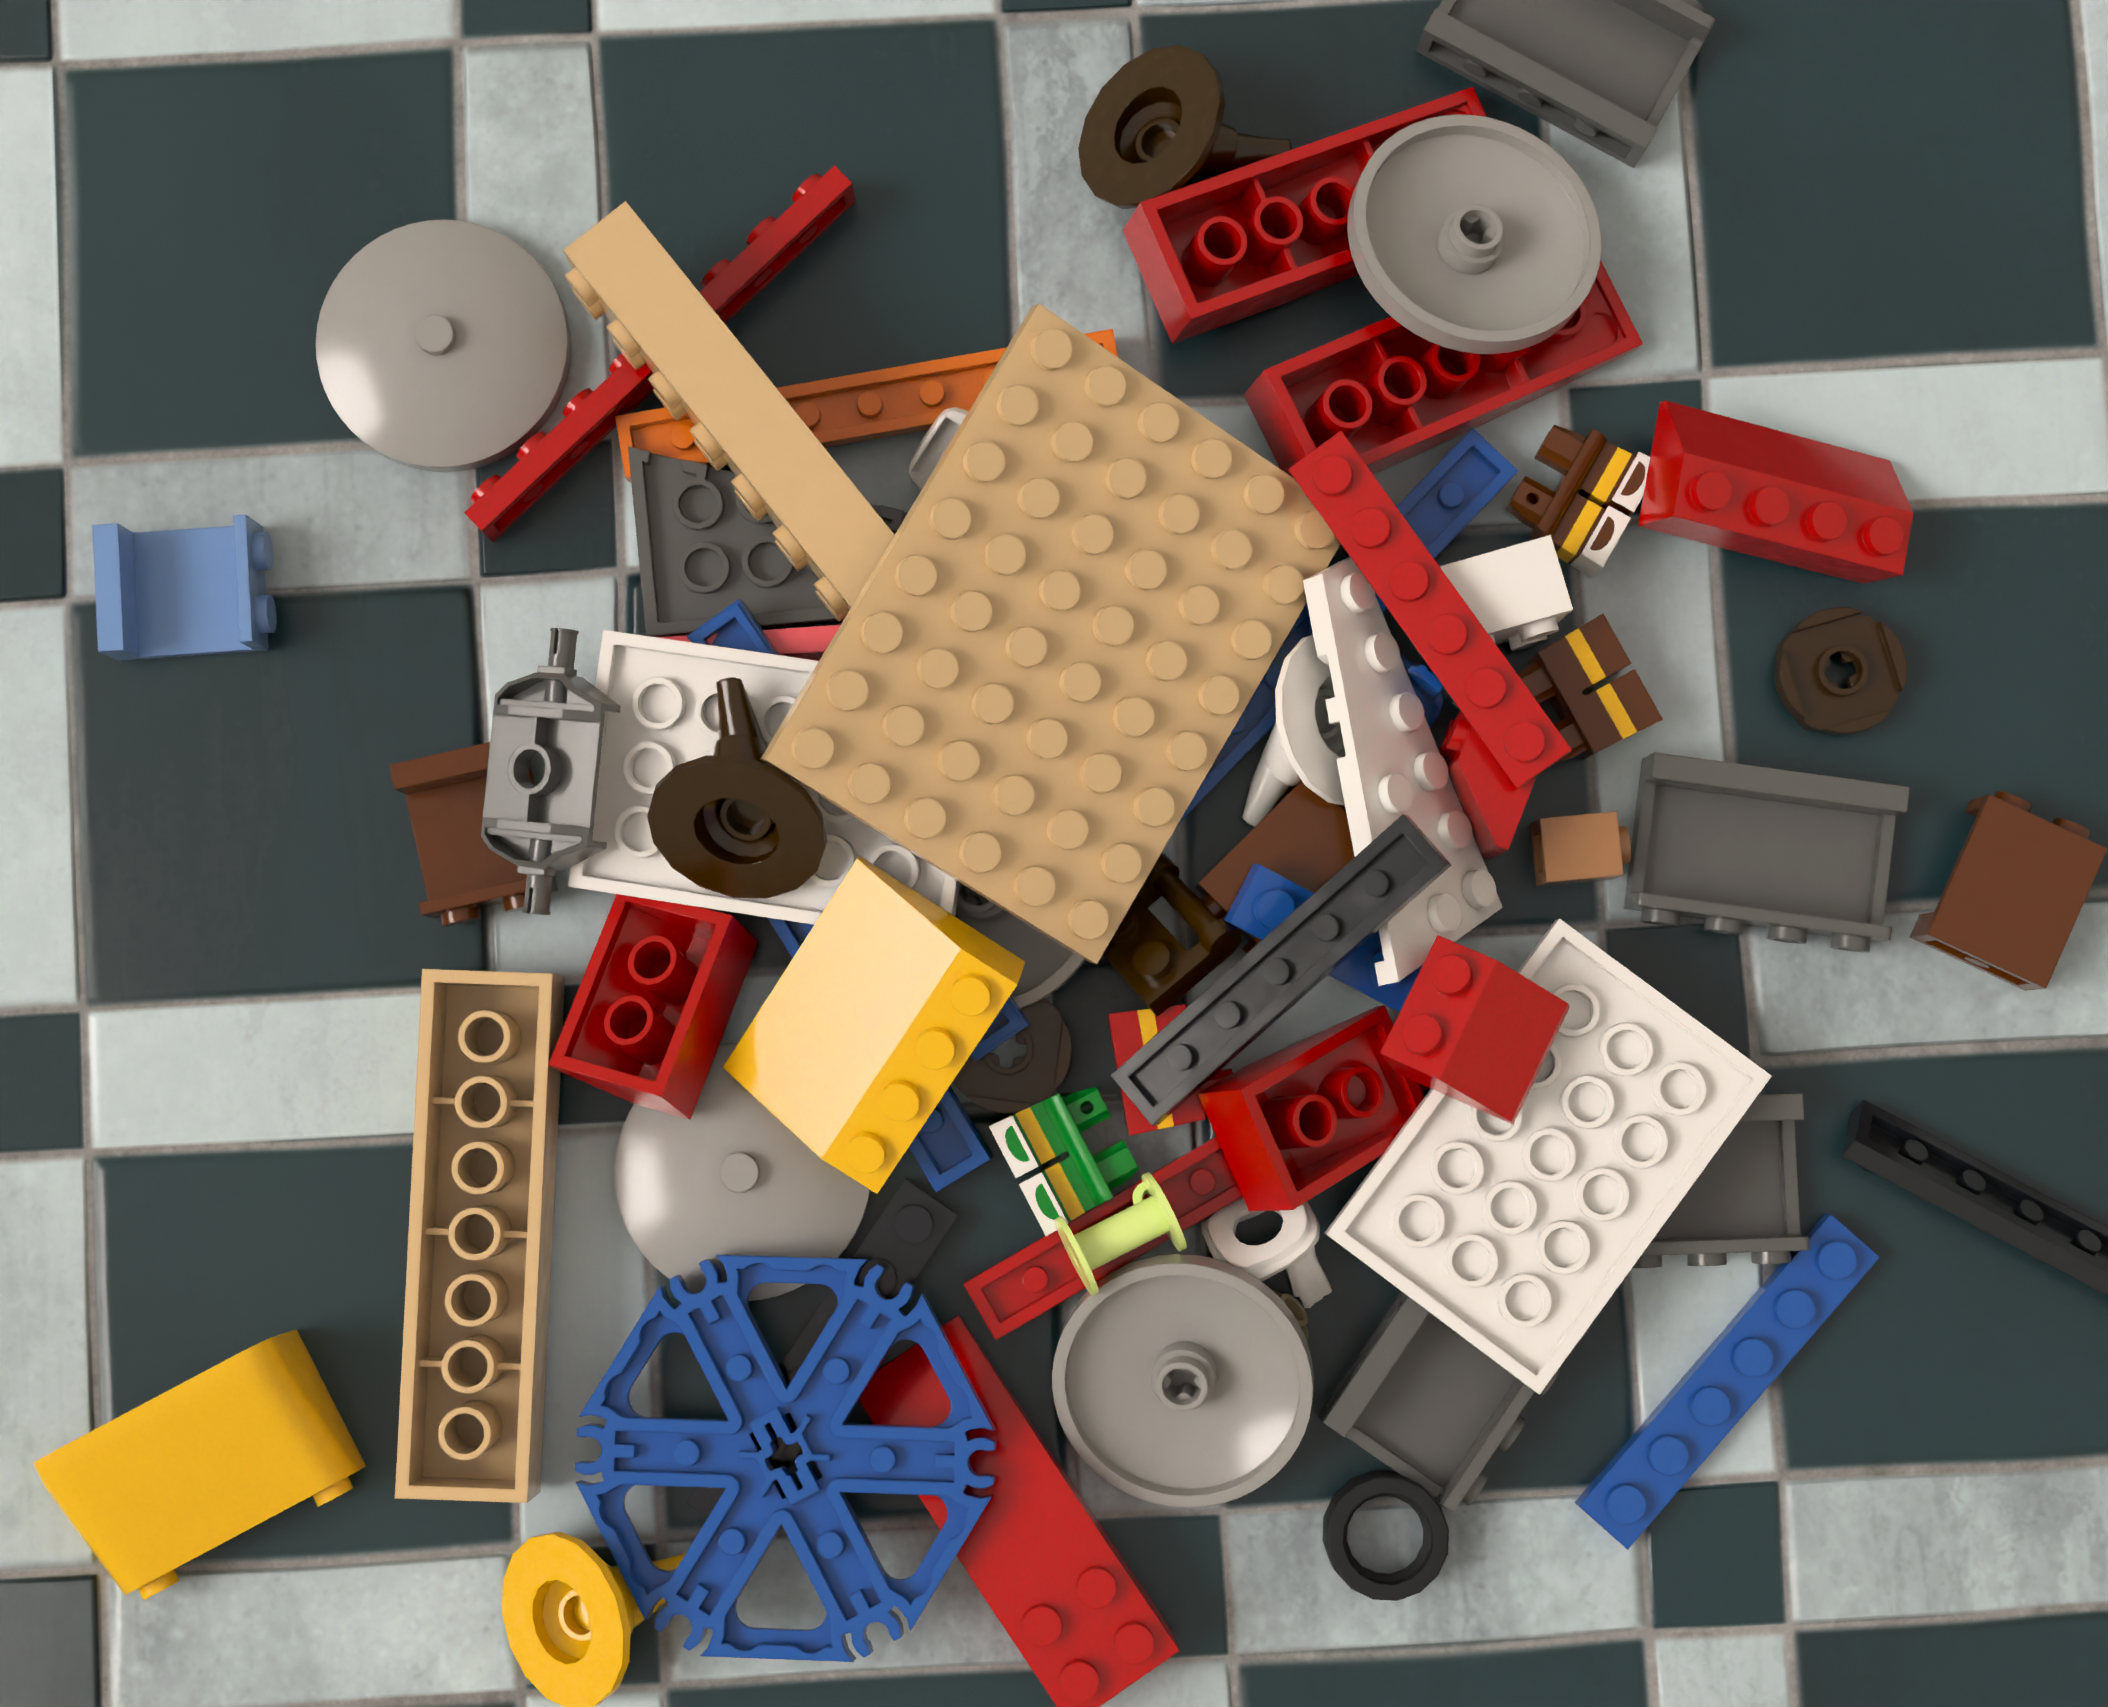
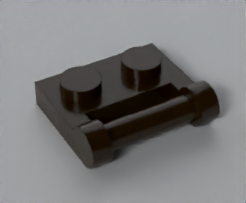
(1152, 957)

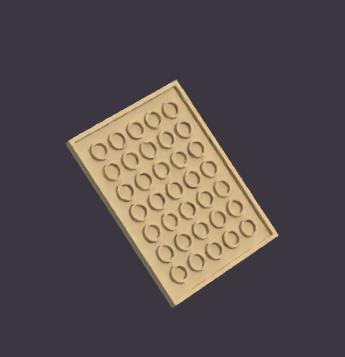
(1058, 637)

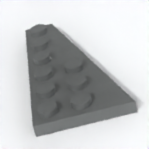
(708, 551)

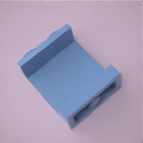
(182, 590)

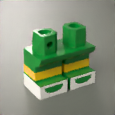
(1076, 1181)

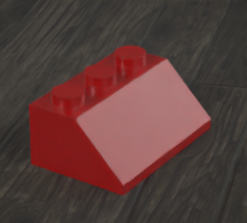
(655, 1002)

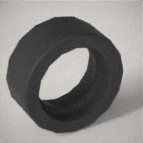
(1402, 1582)

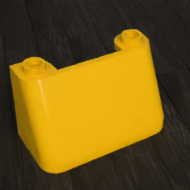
(203, 1463)

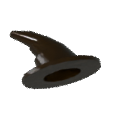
(1161, 128)
(734, 817)

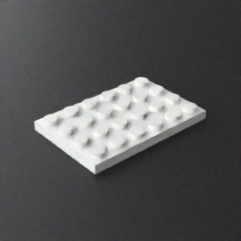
(673, 718)
(1540, 1220)

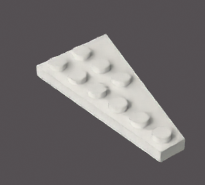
(1393, 767)

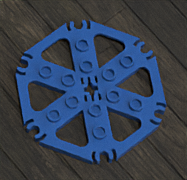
(752, 1506)

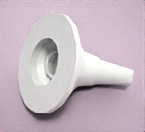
(1302, 740)

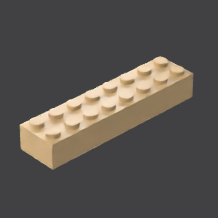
(732, 402)
(480, 1237)

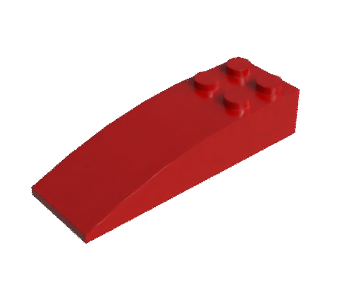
(1262, 228)
(1409, 395)
(1037, 1543)

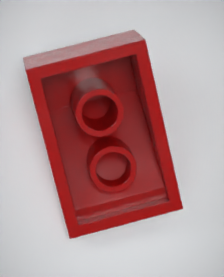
(1310, 1112)

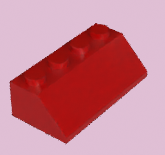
(1775, 496)

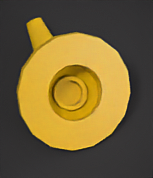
(570, 1618)

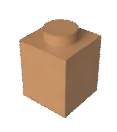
(1579, 848)

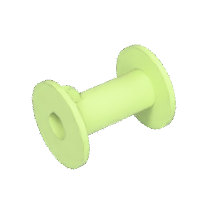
(1121, 1232)

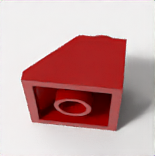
(1482, 788)
(1474, 1030)

